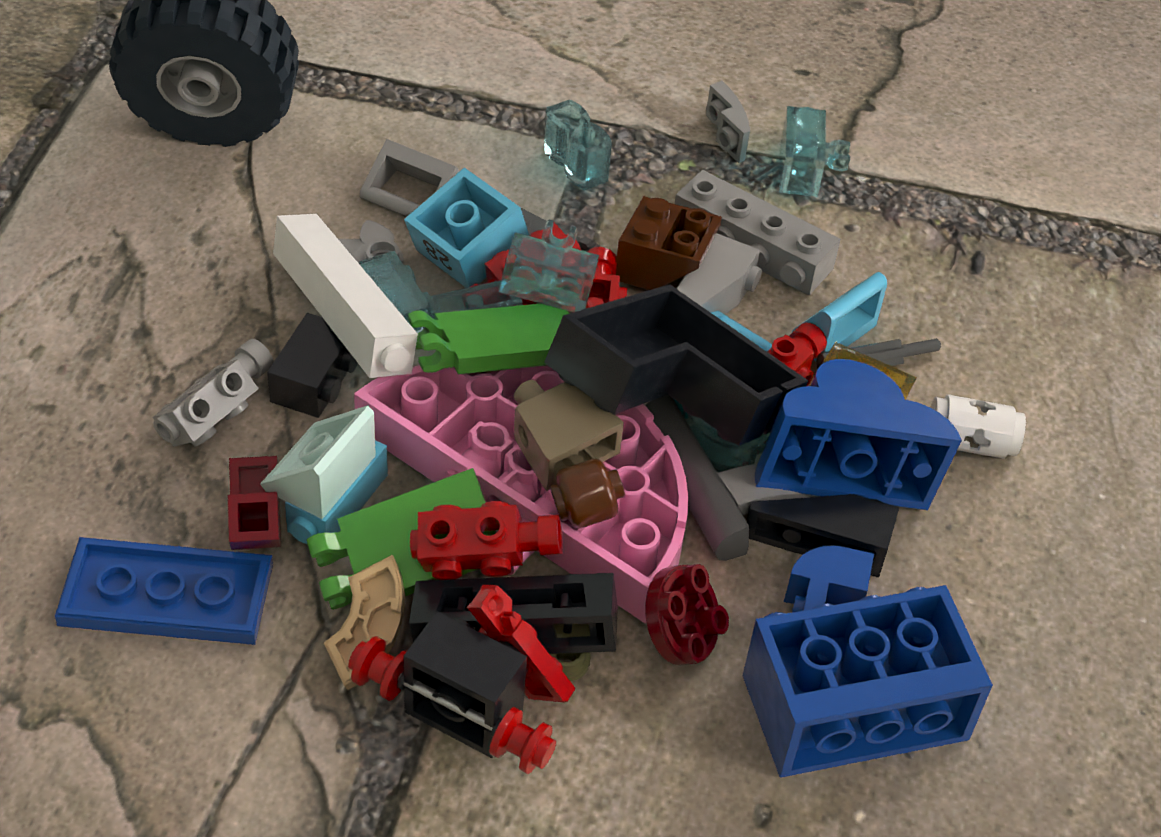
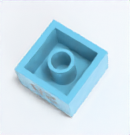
(465, 227)

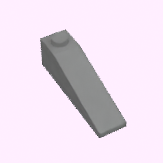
(723, 275)

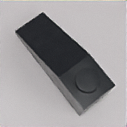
(825, 521)

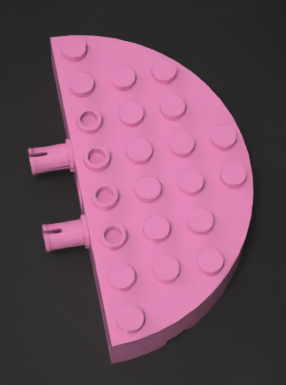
(466, 421)

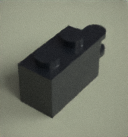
(310, 368)

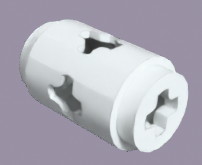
(996, 433)

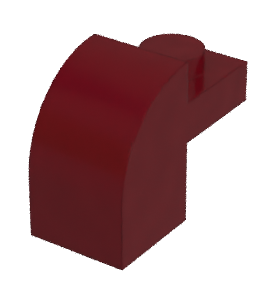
(252, 511)

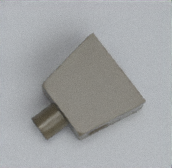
(562, 429)

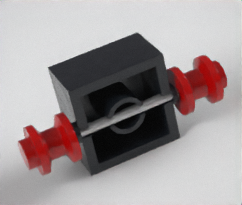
(460, 687)

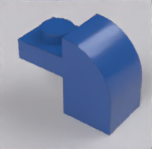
(829, 576)

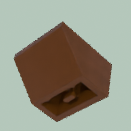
(663, 243)

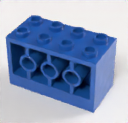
(864, 679)

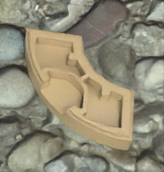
(374, 611)

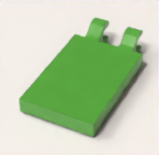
(487, 337)
(385, 531)

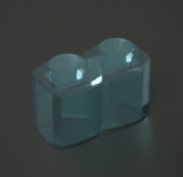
(577, 144)

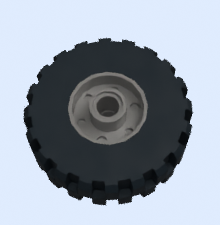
(205, 67)

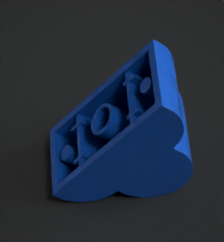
(857, 438)

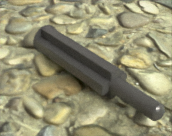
(892, 351)

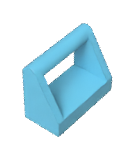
(852, 312)

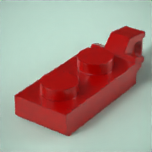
(497, 620)

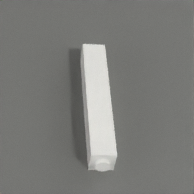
(345, 296)

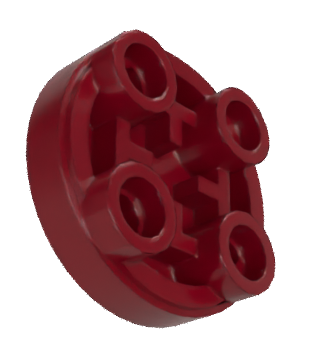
(684, 614)

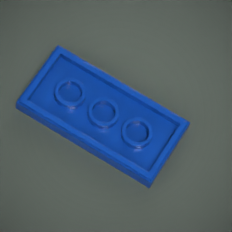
(165, 591)

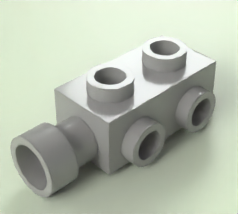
(213, 397)

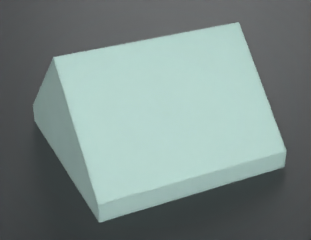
(325, 462)

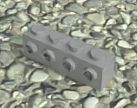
(787, 245)

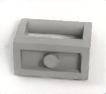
(400, 158)

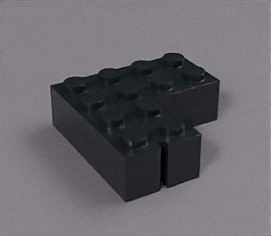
(675, 348)

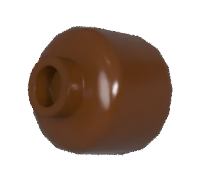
(587, 493)

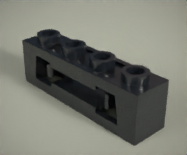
(540, 603)

